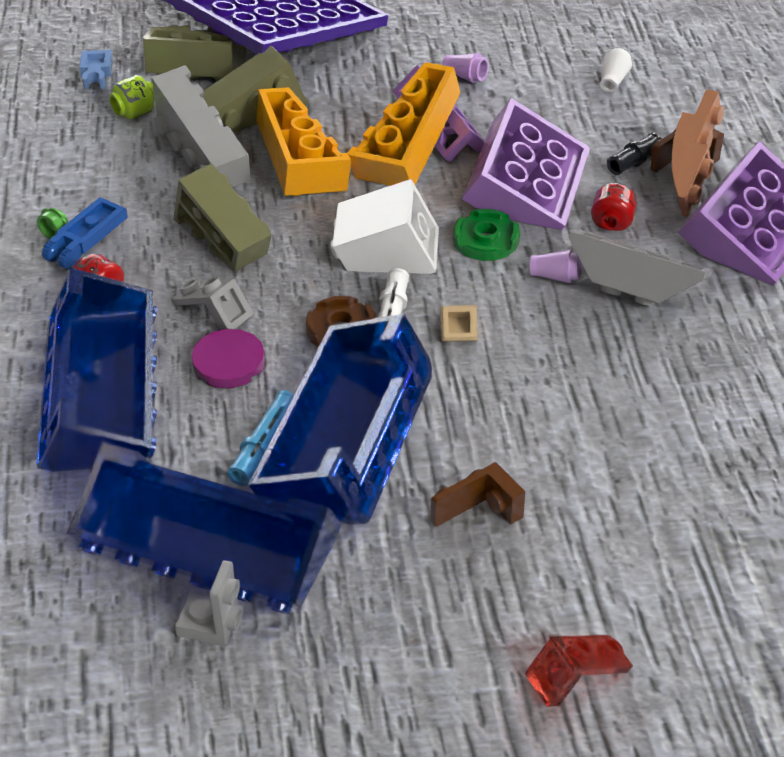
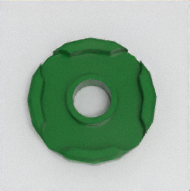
(471, 242)

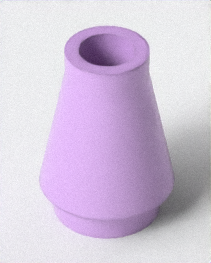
(468, 66)
(559, 266)

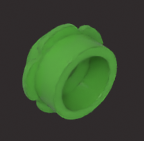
(51, 221)

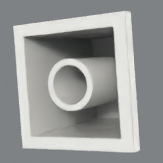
(386, 231)

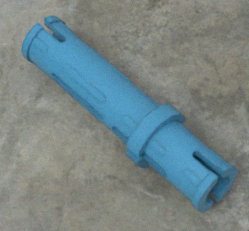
(244, 465)

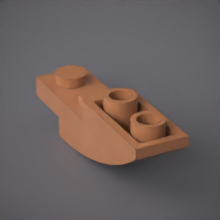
(691, 150)

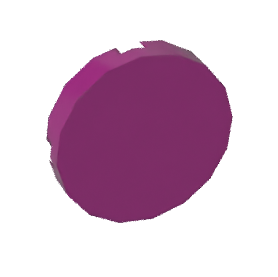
(228, 358)

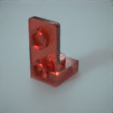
(568, 658)

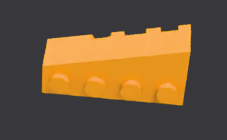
(408, 130)

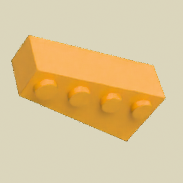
(297, 146)

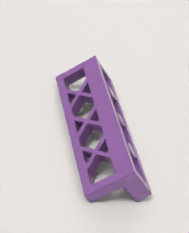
(456, 124)

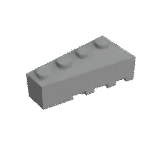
(197, 128)

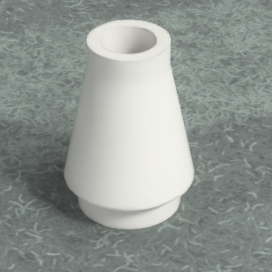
(614, 69)

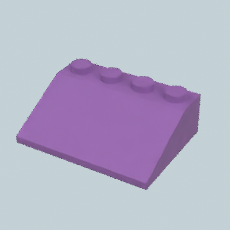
(527, 169)
(744, 218)

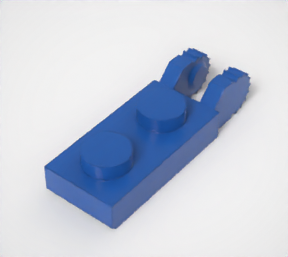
(83, 232)

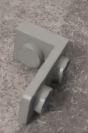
(221, 298)
(215, 616)

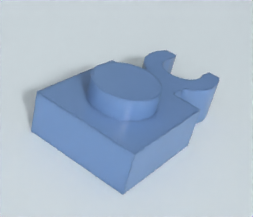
(95, 66)

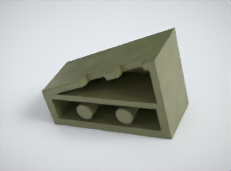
(200, 50)
(237, 92)
(221, 217)

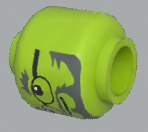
(132, 97)

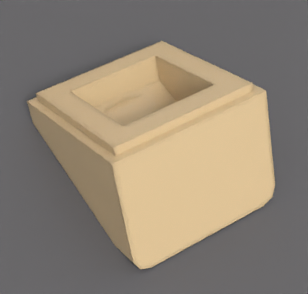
(458, 323)

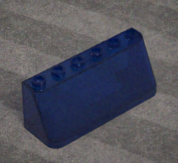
(97, 372)
(348, 419)
(196, 524)

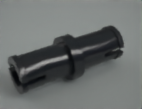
(633, 154)

